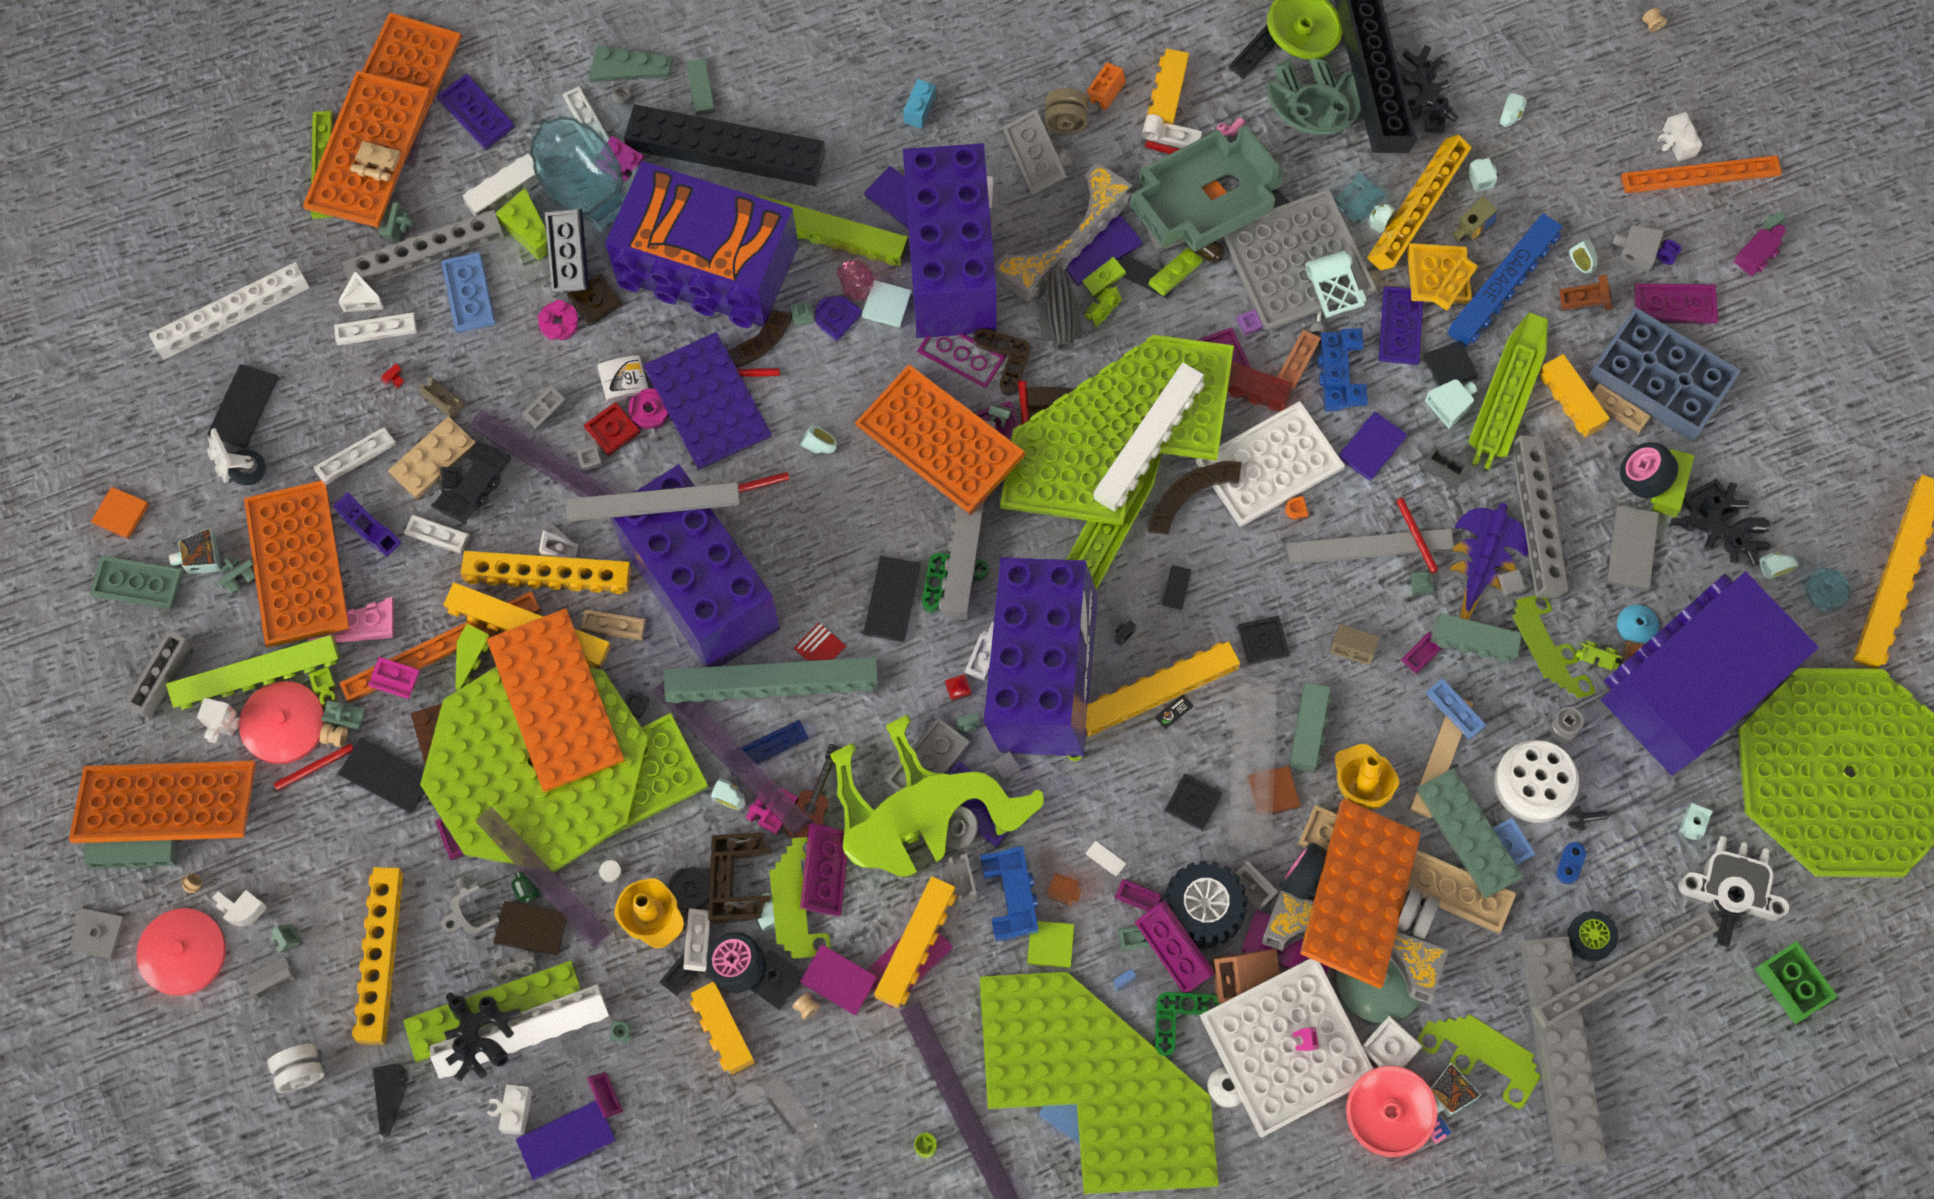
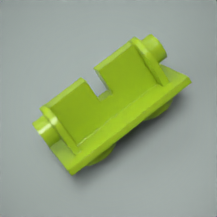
(1108, 301)
(1590, 652)

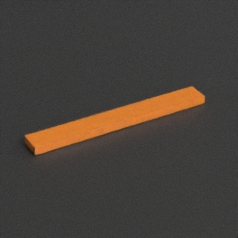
(1701, 174)

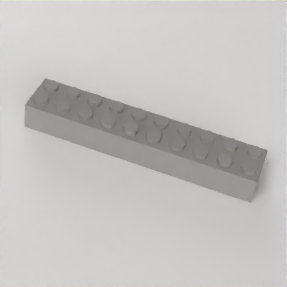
(1563, 1056)

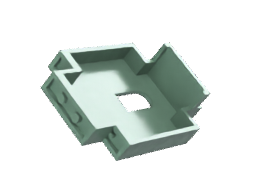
(1177, 206)

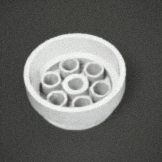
(1510, 787)

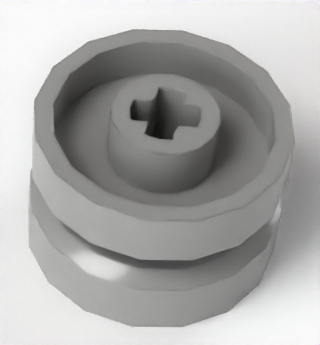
(1417, 914)

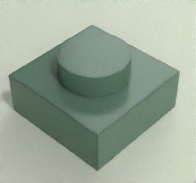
(1774, 220)
(968, 723)

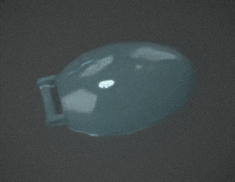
(578, 169)

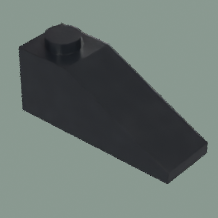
(389, 1090)

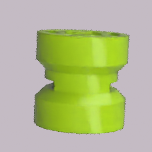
(925, 1141)

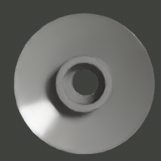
(961, 818)

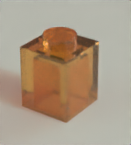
(1064, 889)

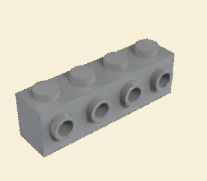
(160, 670)

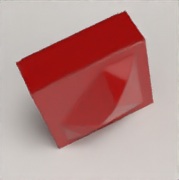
(958, 687)

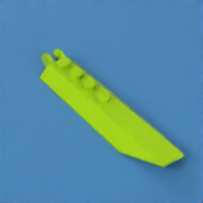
(1510, 389)
(1101, 541)

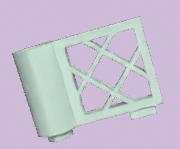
(1329, 268)

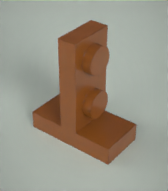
(1587, 295)

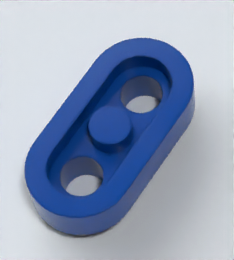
(1571, 862)

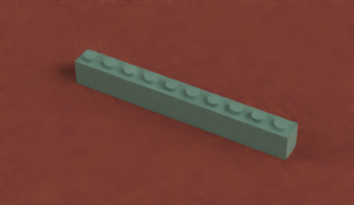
(770, 679)

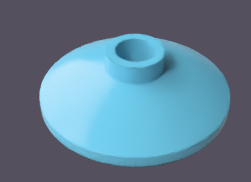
(1631, 630)

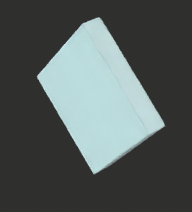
(887, 304)

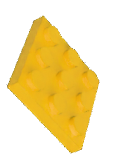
(1430, 267)

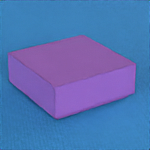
(1249, 322)

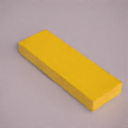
(1454, 282)

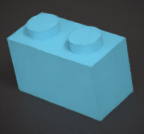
(919, 103)

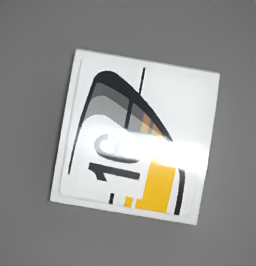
(622, 377)

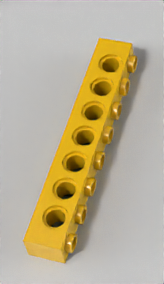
(1419, 202)
(475, 561)
(377, 1032)

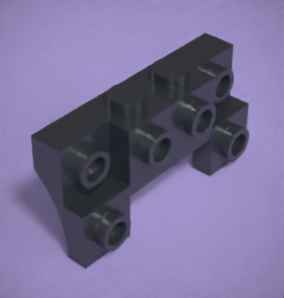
(476, 485)

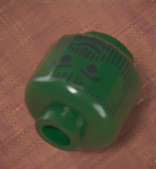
(524, 888)

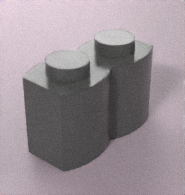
(1443, 465)

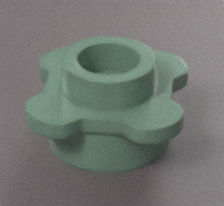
(616, 1027)

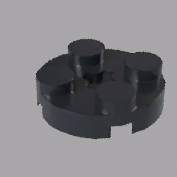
(686, 877)

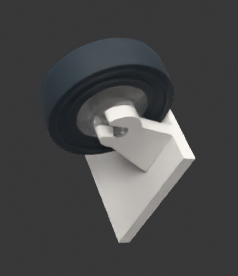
(243, 466)

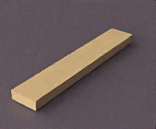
(1439, 759)

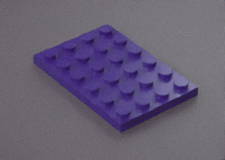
(707, 401)

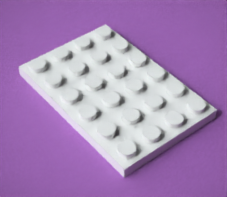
(1277, 461)

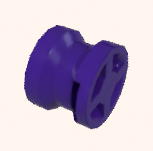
(1669, 251)

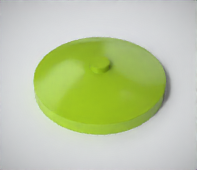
(1304, 27)

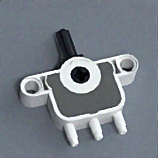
(1741, 876)

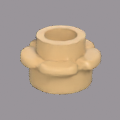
(192, 883)

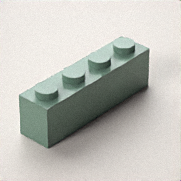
(1475, 638)
(1309, 727)
(130, 854)

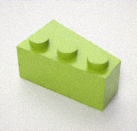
(524, 224)

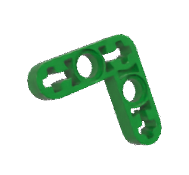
(932, 568)
(1170, 1014)

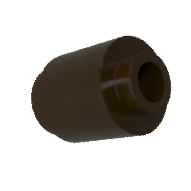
(1212, 252)

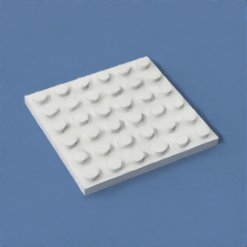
(1260, 1053)

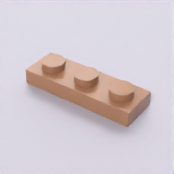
(1299, 357)

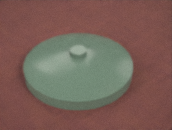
(1376, 1004)

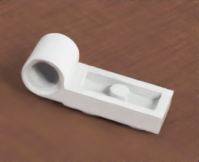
(1168, 134)

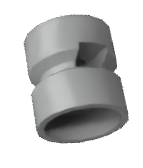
(1566, 724)

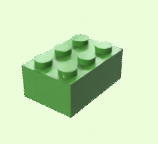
(1796, 982)

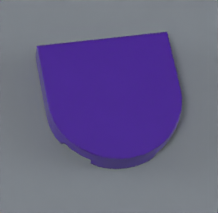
(836, 315)

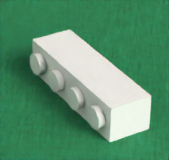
(502, 187)

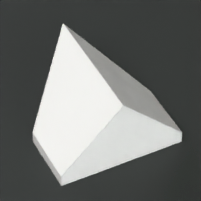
(359, 296)
(556, 544)

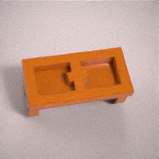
(1106, 85)

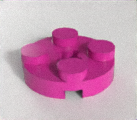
(555, 310)
(640, 417)

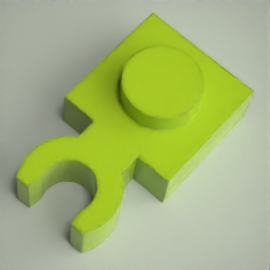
(322, 684)

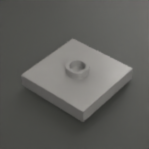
(96, 934)

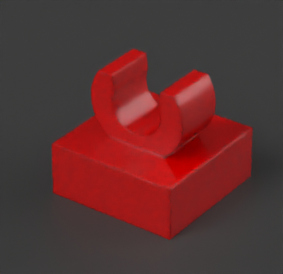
(392, 375)

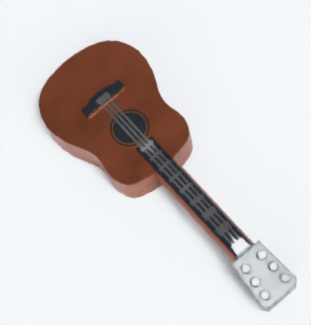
(812, 802)

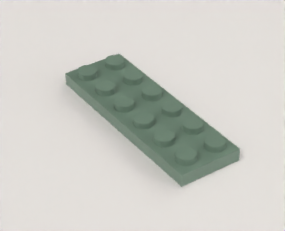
(1469, 833)

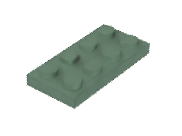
(136, 582)

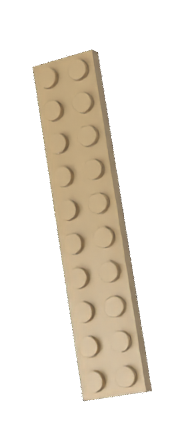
(1432, 876)

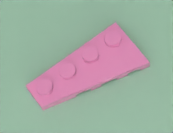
(368, 623)

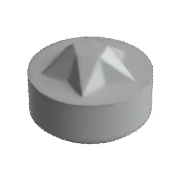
(621, 95)

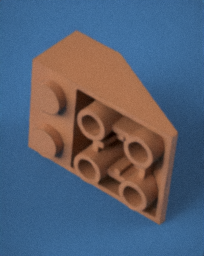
(1242, 972)

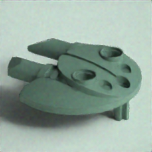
(1317, 107)

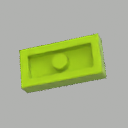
(1104, 277)

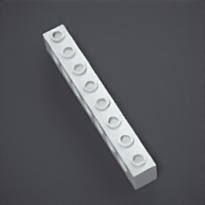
(229, 311)

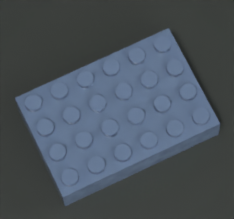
(1664, 374)

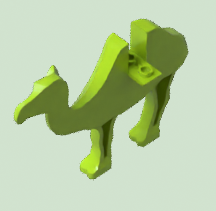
(922, 808)

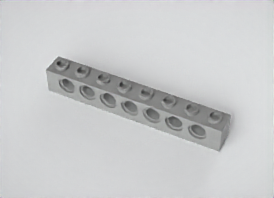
(433, 253)
(1539, 517)

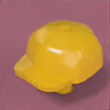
(1365, 776)
(649, 913)

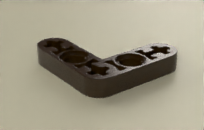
(1013, 356)

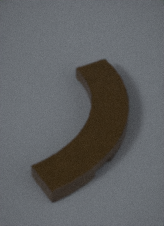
(763, 341)
(1187, 487)

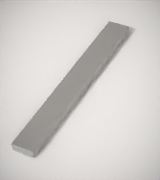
(652, 502)
(1367, 546)

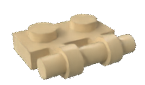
(376, 156)

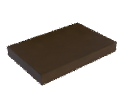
(530, 928)

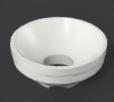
(1218, 1094)

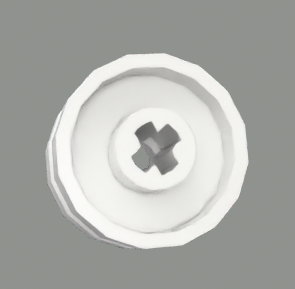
(295, 1068)

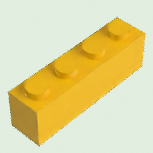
(1169, 86)
(1574, 396)
(722, 1028)

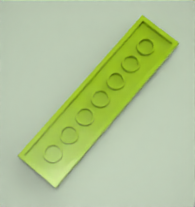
(522, 993)

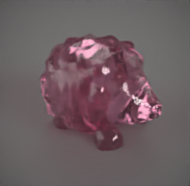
(855, 278)

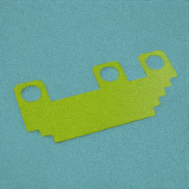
(1546, 654)
(786, 892)
(1484, 1043)

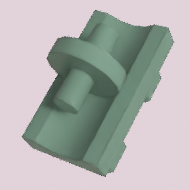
(398, 221)
(229, 581)
(343, 715)

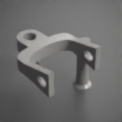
(456, 914)

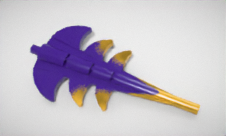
(1487, 551)

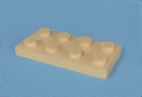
(422, 464)

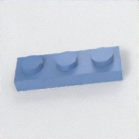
(1455, 709)

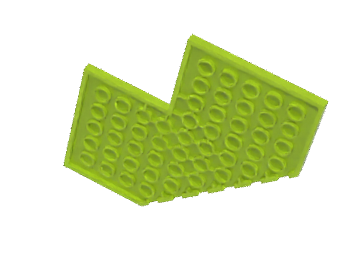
(1086, 430)
(1136, 1111)

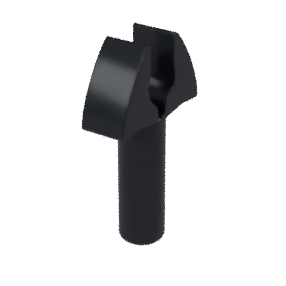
(1585, 817)

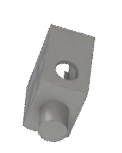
(1639, 246)

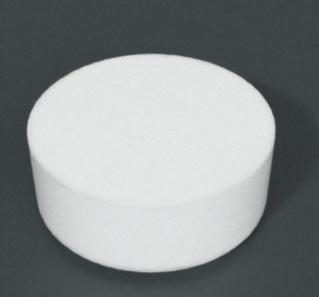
(610, 871)

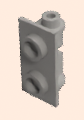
(505, 969)

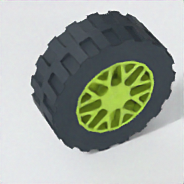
(1593, 936)

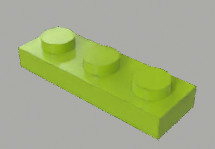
(1175, 271)

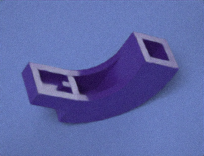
(366, 526)

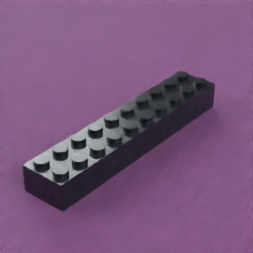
(1377, 76)
(725, 145)

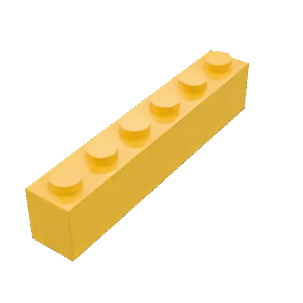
(915, 942)

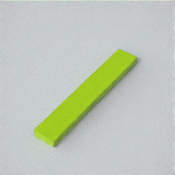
(321, 131)

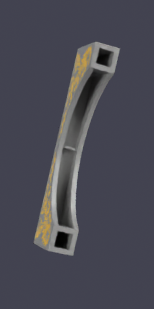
(1028, 273)
(1415, 959)

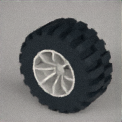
(1207, 902)

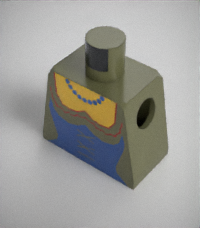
(1476, 220)

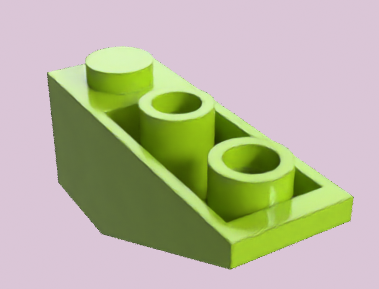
(469, 648)

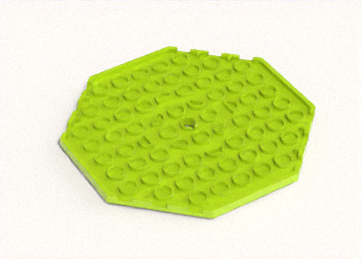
(484, 762)
(1797, 782)

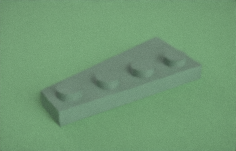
(620, 63)

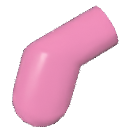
(1231, 130)

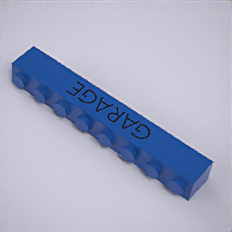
(1504, 280)

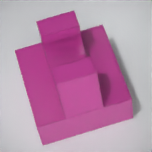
(1309, 1037)

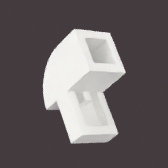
(243, 911)

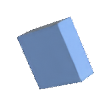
(1124, 979)

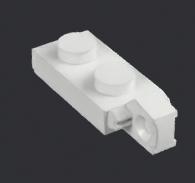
(980, 659)

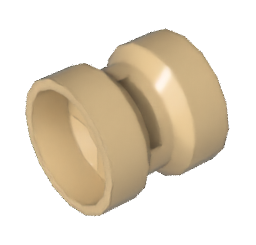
(333, 735)

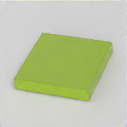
(1051, 945)

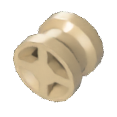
(1654, 19)
(806, 1006)

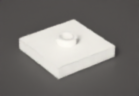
(1391, 1045)

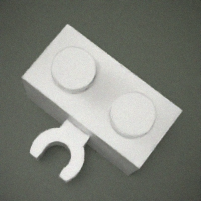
(1680, 137)
(218, 718)
(513, 1110)

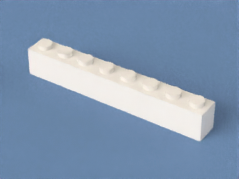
(1148, 437)
(533, 1027)

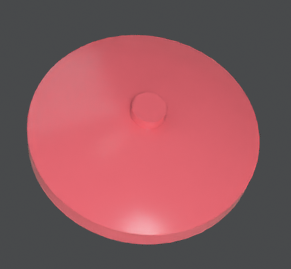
(281, 722)
(181, 952)
(1391, 1111)

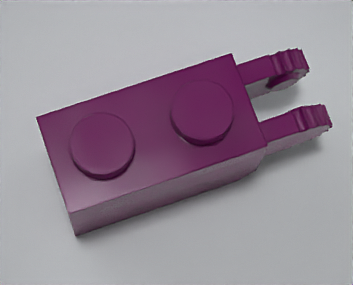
(1760, 249)

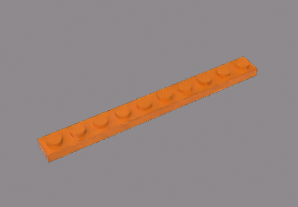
(427, 652)

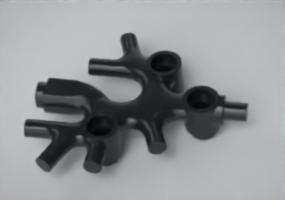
(1429, 91)
(1716, 529)
(469, 1043)

